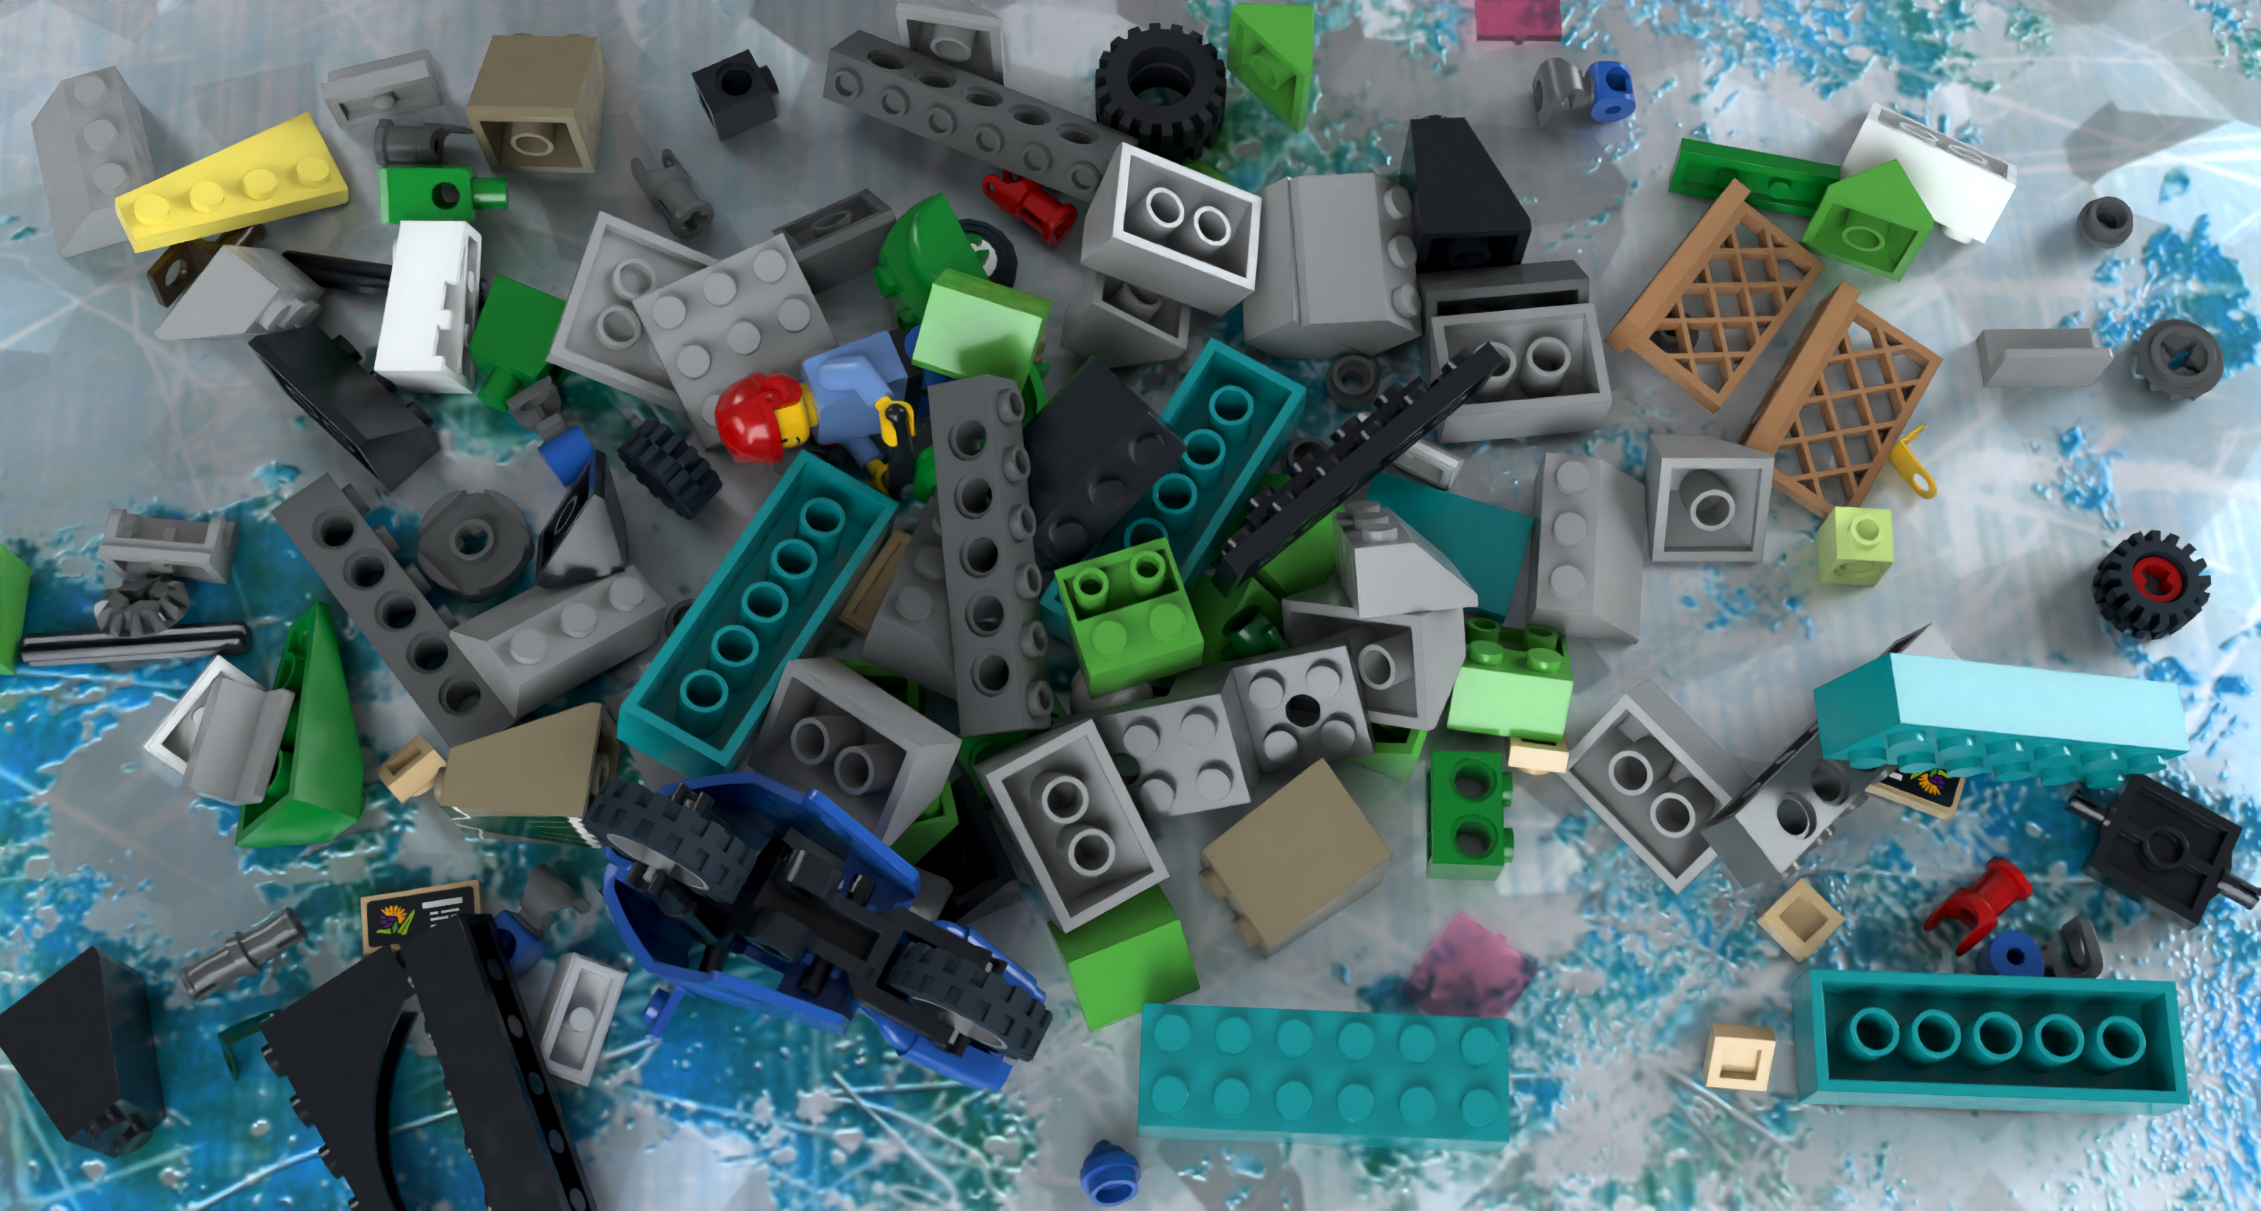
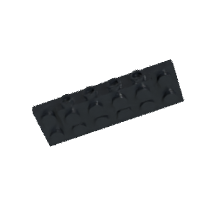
(1357, 456)

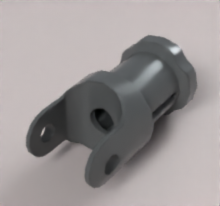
(412, 143)
(673, 192)

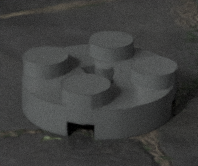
(480, 574)

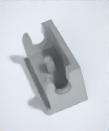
(169, 547)

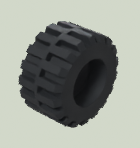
(1168, 61)

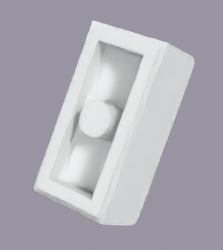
(1428, 461)
(177, 731)
(577, 1016)

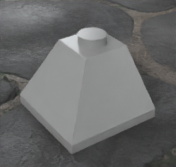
(954, 34)
(1123, 322)
(1706, 499)

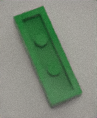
(1774, 180)

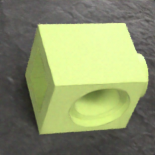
(1855, 546)

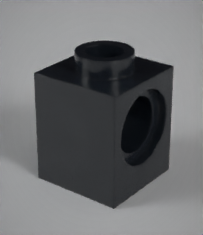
(738, 113)

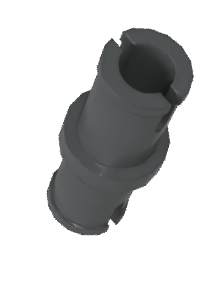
(243, 954)

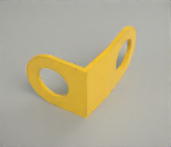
(1908, 465)

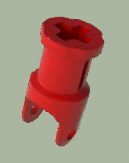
(1031, 203)
(1983, 901)

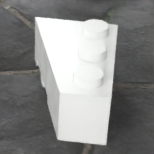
(431, 308)

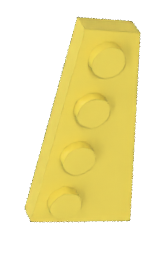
(241, 186)

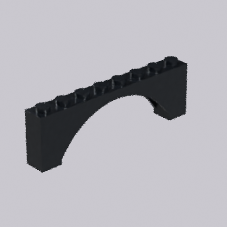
(343, 1062)

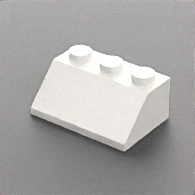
(1955, 180)

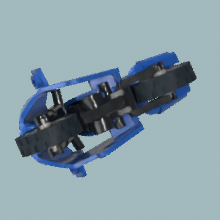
(833, 933)

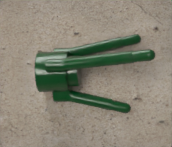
(1251, 635)

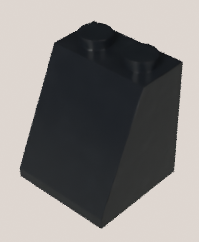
(1459, 199)
(89, 1053)

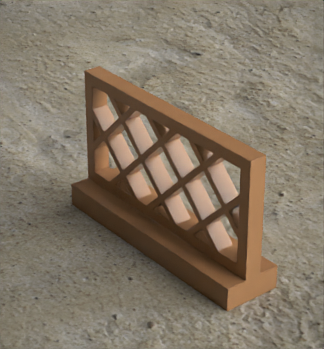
(1676, 279)
(1804, 372)

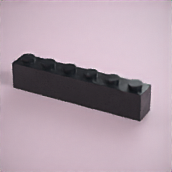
(495, 1068)

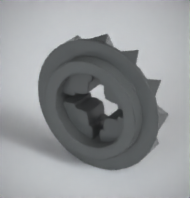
(2202, 365)
(142, 607)

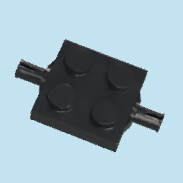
(2162, 850)

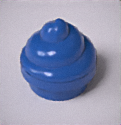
(1109, 1175)

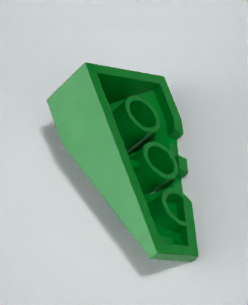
(319, 761)

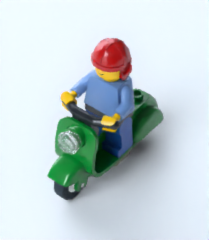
(871, 381)

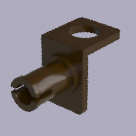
(193, 258)

